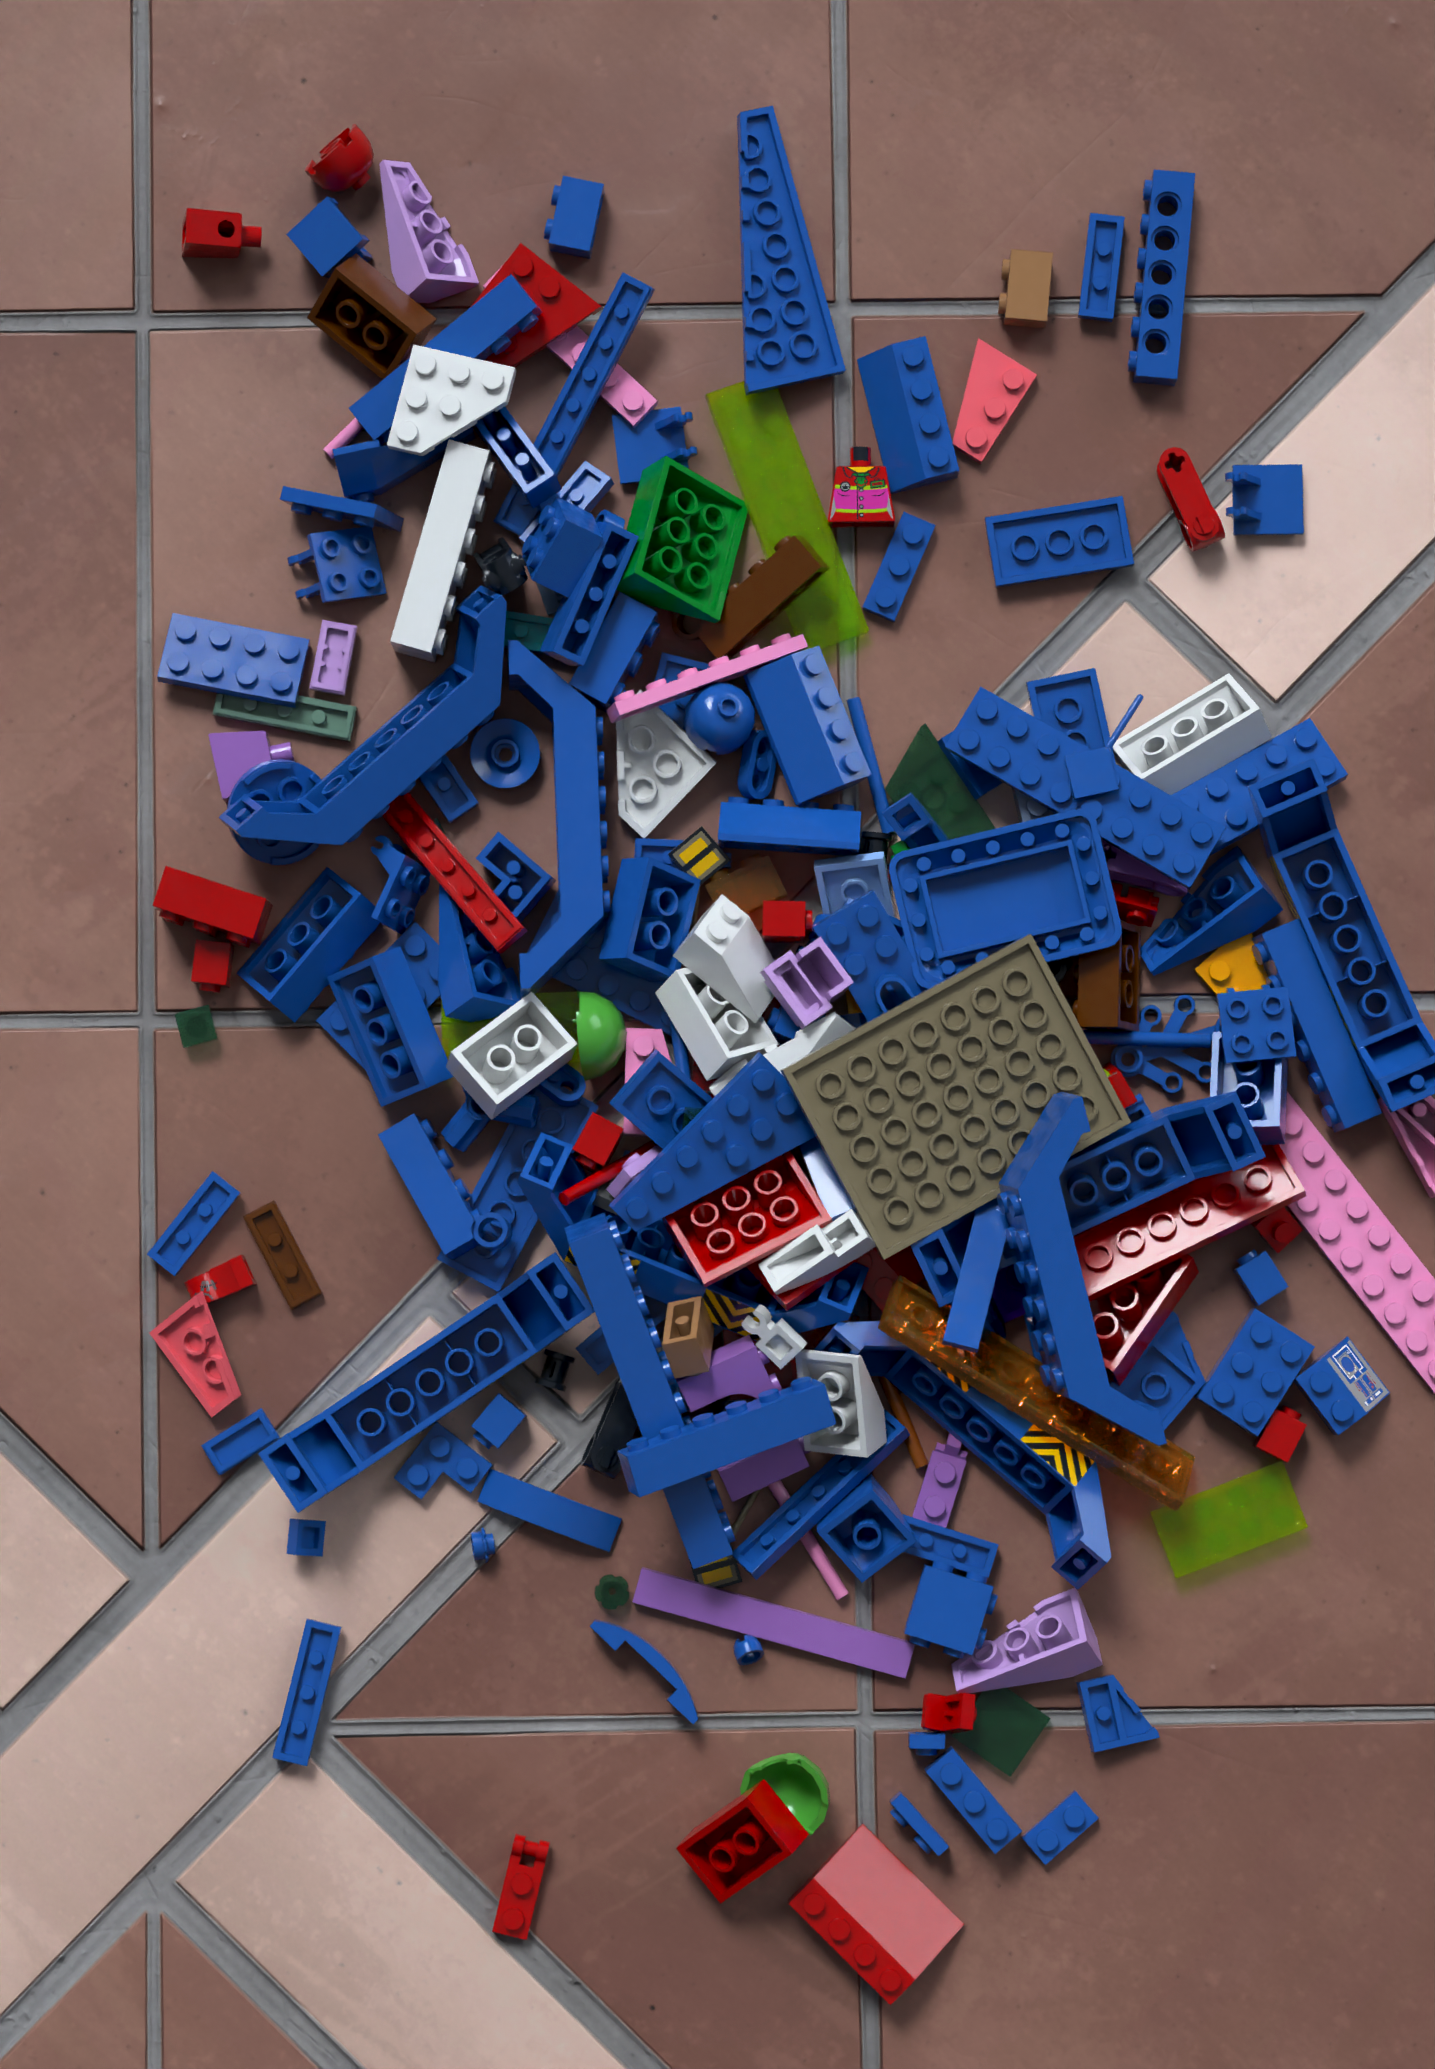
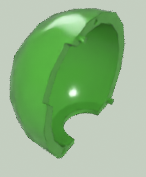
(599, 1034)
(797, 1784)

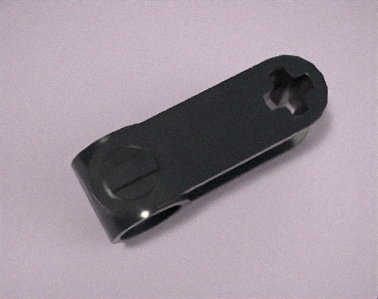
(501, 568)
(612, 1434)

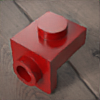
(1277, 1229)
(949, 1713)

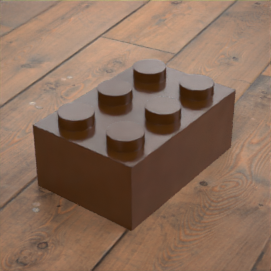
(370, 316)
(1110, 984)

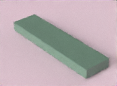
(308, 717)

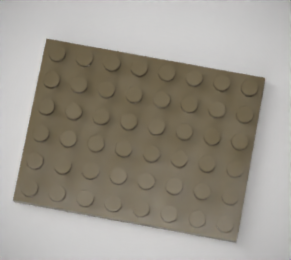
(945, 1091)

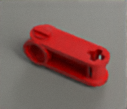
(1189, 500)

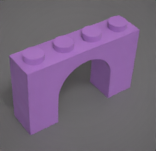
(741, 1370)

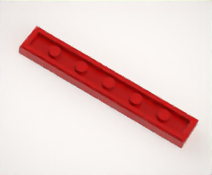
(454, 872)

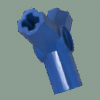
(471, 1119)

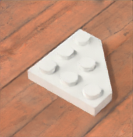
(445, 397)
(655, 767)

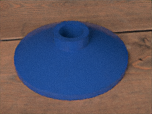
(505, 735)

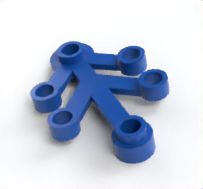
(1172, 1054)

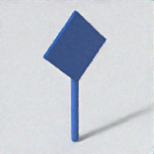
(1093, 770)

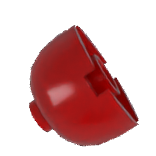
(343, 162)

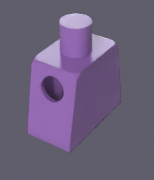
(240, 751)

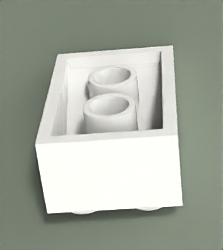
(729, 956)
(854, 1402)

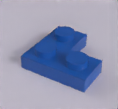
(441, 1453)

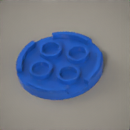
(274, 782)

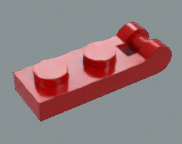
(520, 1888)

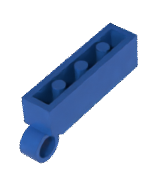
(518, 458)
(583, 612)
(436, 1190)

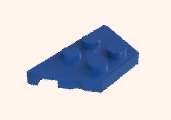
(1165, 1373)

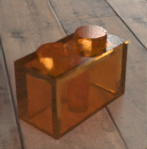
(748, 885)

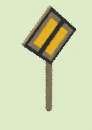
(700, 858)
(725, 1570)

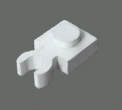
(776, 1340)

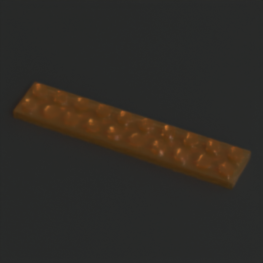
(1016, 1383)

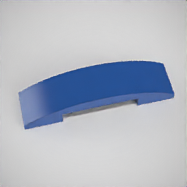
(913, 822)
(549, 1510)
(616, 1635)

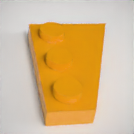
(1232, 967)

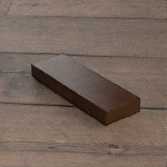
(283, 1255)

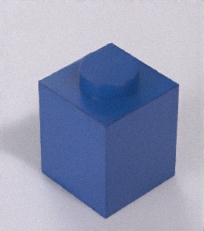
(1259, 1276)
(497, 1422)

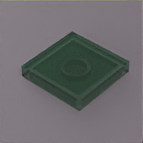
(1003, 1728)

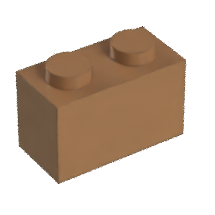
(1027, 288)
(688, 1337)

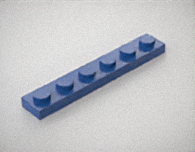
(812, 1503)

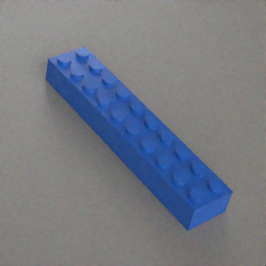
(646, 1378)

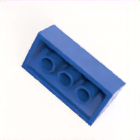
(908, 415)
(807, 725)
(789, 829)
(310, 944)
(390, 1026)

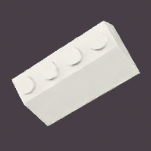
(1194, 737)

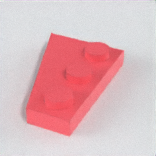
(990, 399)
(198, 1355)

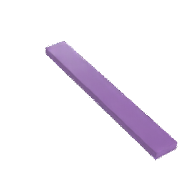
(773, 1622)

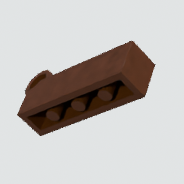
(759, 598)

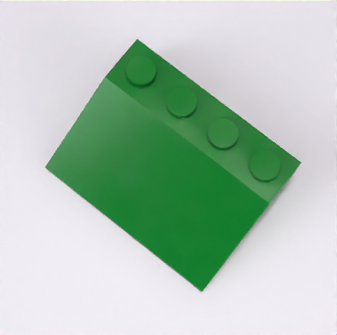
(684, 541)

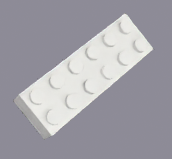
(442, 550)

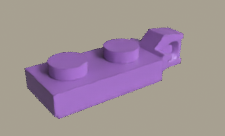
(941, 1482)

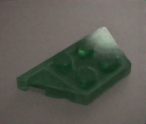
(938, 788)

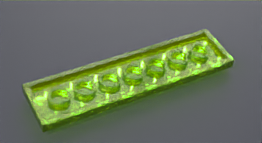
(786, 503)

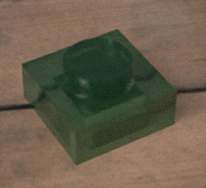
(196, 1026)

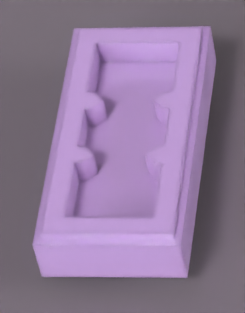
(333, 657)
(631, 1169)

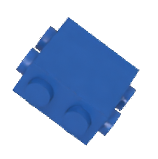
(950, 1610)

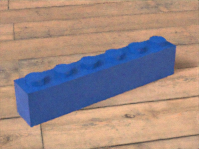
(474, 334)
(1317, 1027)
(726, 1436)

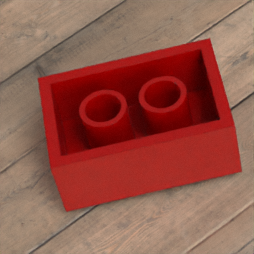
(212, 907)
(742, 1841)

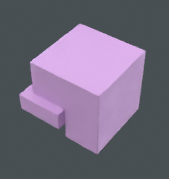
(807, 982)

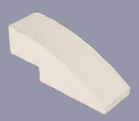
(817, 1253)

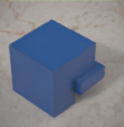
(328, 238)

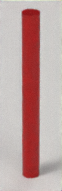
(600, 1177)

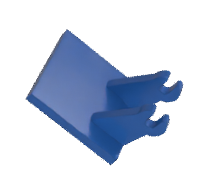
(652, 439)
(1266, 499)
(344, 564)
(403, 888)
(1256, 1024)

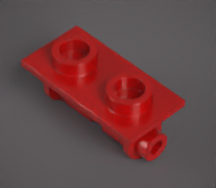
(1138, 907)

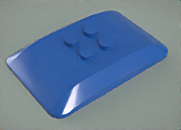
(999, 885)

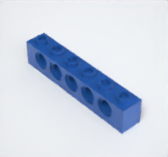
(1177, 190)

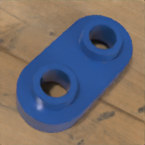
(757, 766)
(564, 1077)

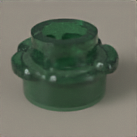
(617, 1583)

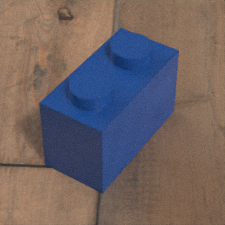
(575, 217)

